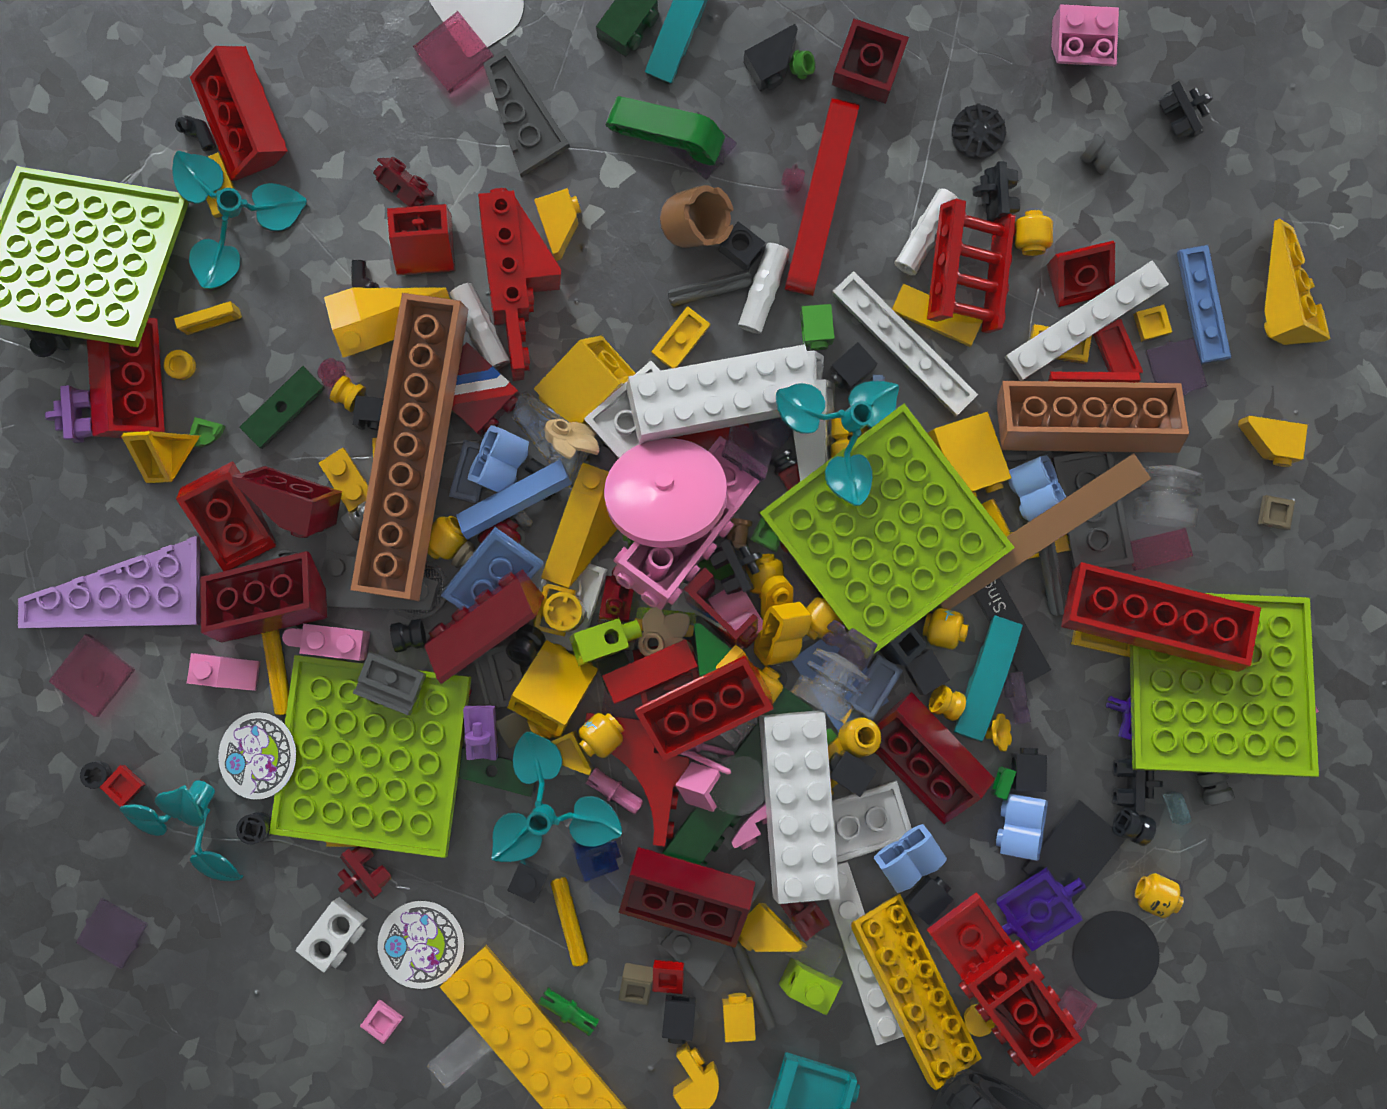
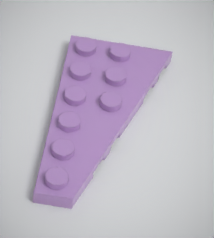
(136, 592)

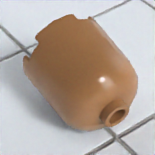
(697, 217)

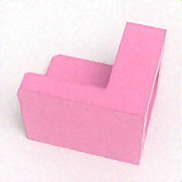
(696, 785)

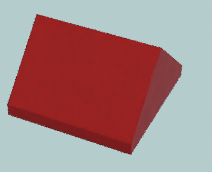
(1082, 273)

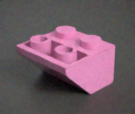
(1085, 35)

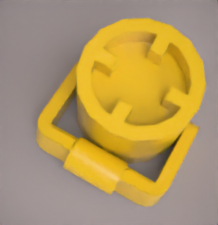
(560, 611)

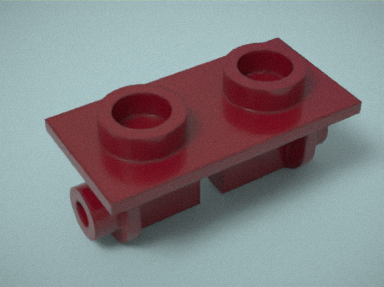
(394, 174)
(616, 600)

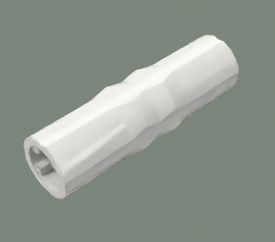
(923, 235)
(764, 288)
(480, 327)

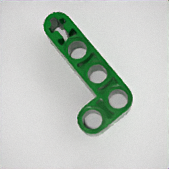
(668, 127)

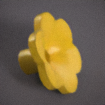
(1000, 732)

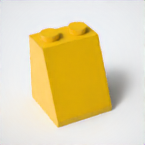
(583, 379)

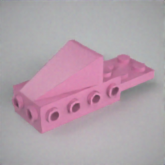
(661, 571)

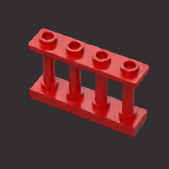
(946, 265)

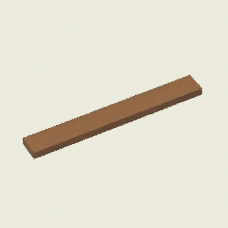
(1059, 521)

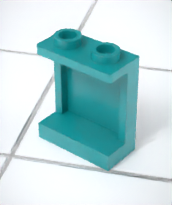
(813, 1085)

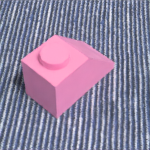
(223, 672)

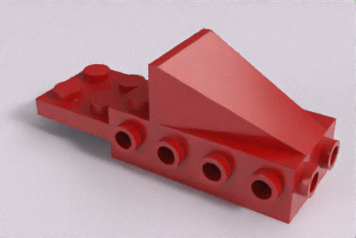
(515, 269)
(1005, 985)

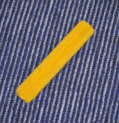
(276, 671)
(569, 921)

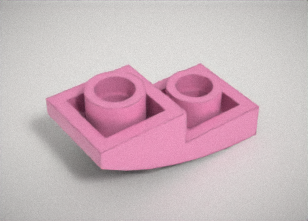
(748, 830)

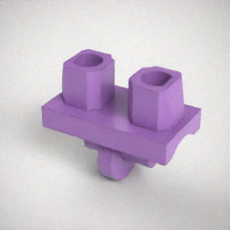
(68, 414)
(480, 732)

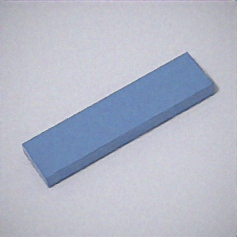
(1203, 304)
(513, 499)

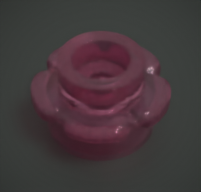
(793, 179)
(325, 368)

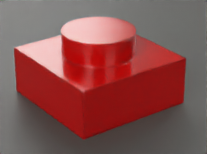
(122, 785)
(668, 977)

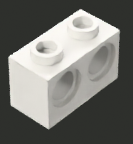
(329, 932)

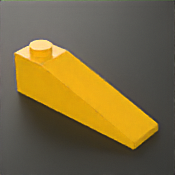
(1289, 303)
(369, 316)
(582, 529)

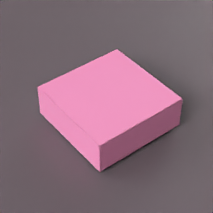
(381, 1021)

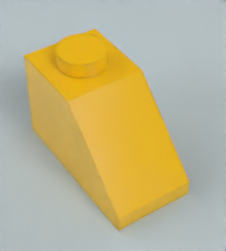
(558, 219)
(1275, 439)
(768, 933)

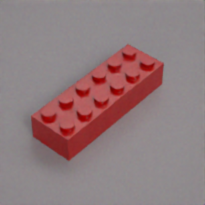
(1161, 617)

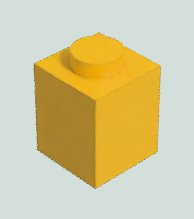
(739, 1018)

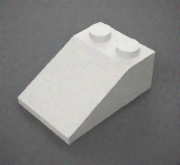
(614, 418)

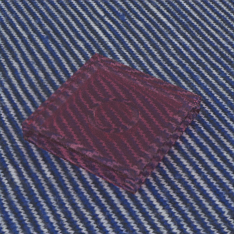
(453, 52)
(91, 675)

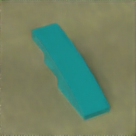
(675, 38)
(988, 678)

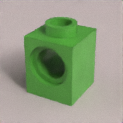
(817, 326)

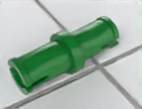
(568, 1011)

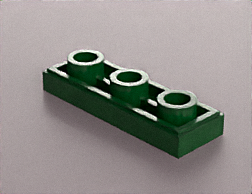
(268, 420)
(505, 779)

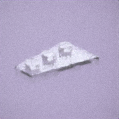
(531, 417)

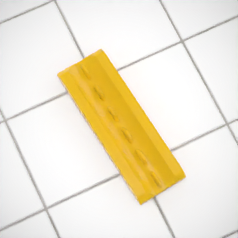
(915, 991)

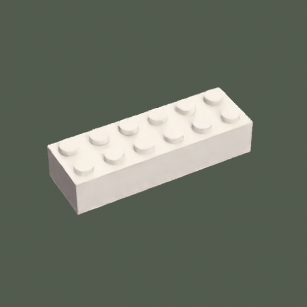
(714, 393)
(799, 807)

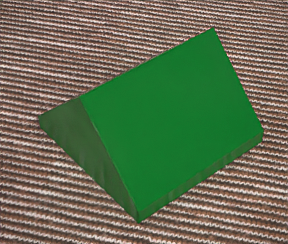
(709, 649)

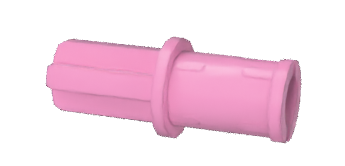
(614, 791)

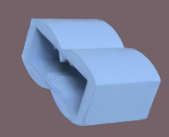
(498, 459)
(1036, 486)
(1023, 826)
(910, 858)

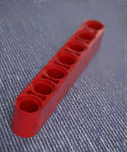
(822, 197)

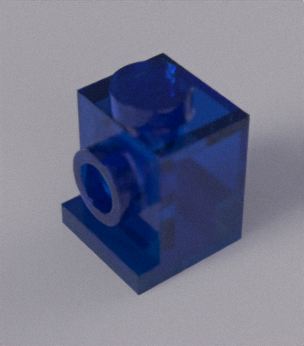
(599, 865)

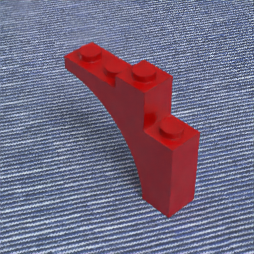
(652, 773)

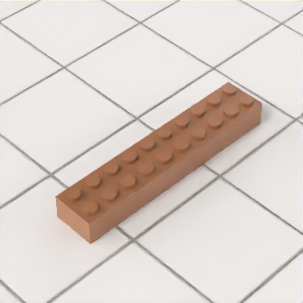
(410, 447)

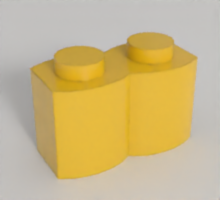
(782, 633)

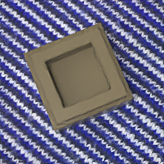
(1276, 512)

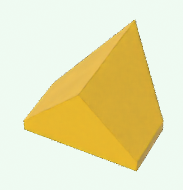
(159, 453)
(573, 754)

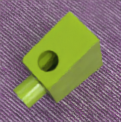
(591, 644)
(809, 986)

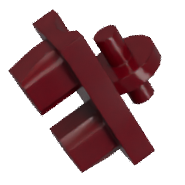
(371, 883)
(806, 918)

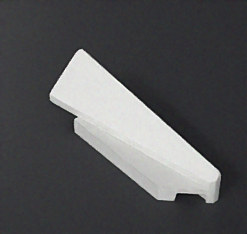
(815, 448)

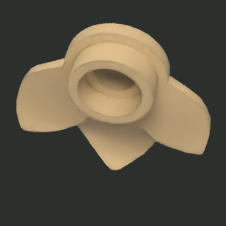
(570, 437)
(664, 628)

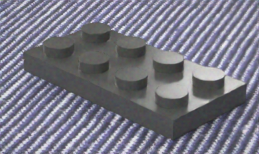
(1104, 537)

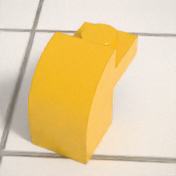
(702, 1086)

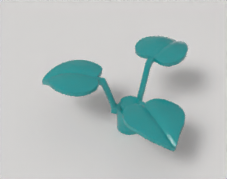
(201, 176)
(870, 403)
(192, 809)
(520, 838)

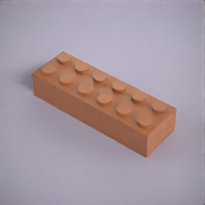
(1092, 416)

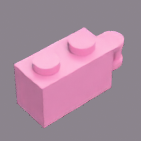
(329, 641)

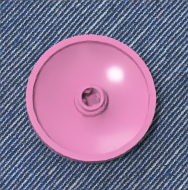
(665, 493)

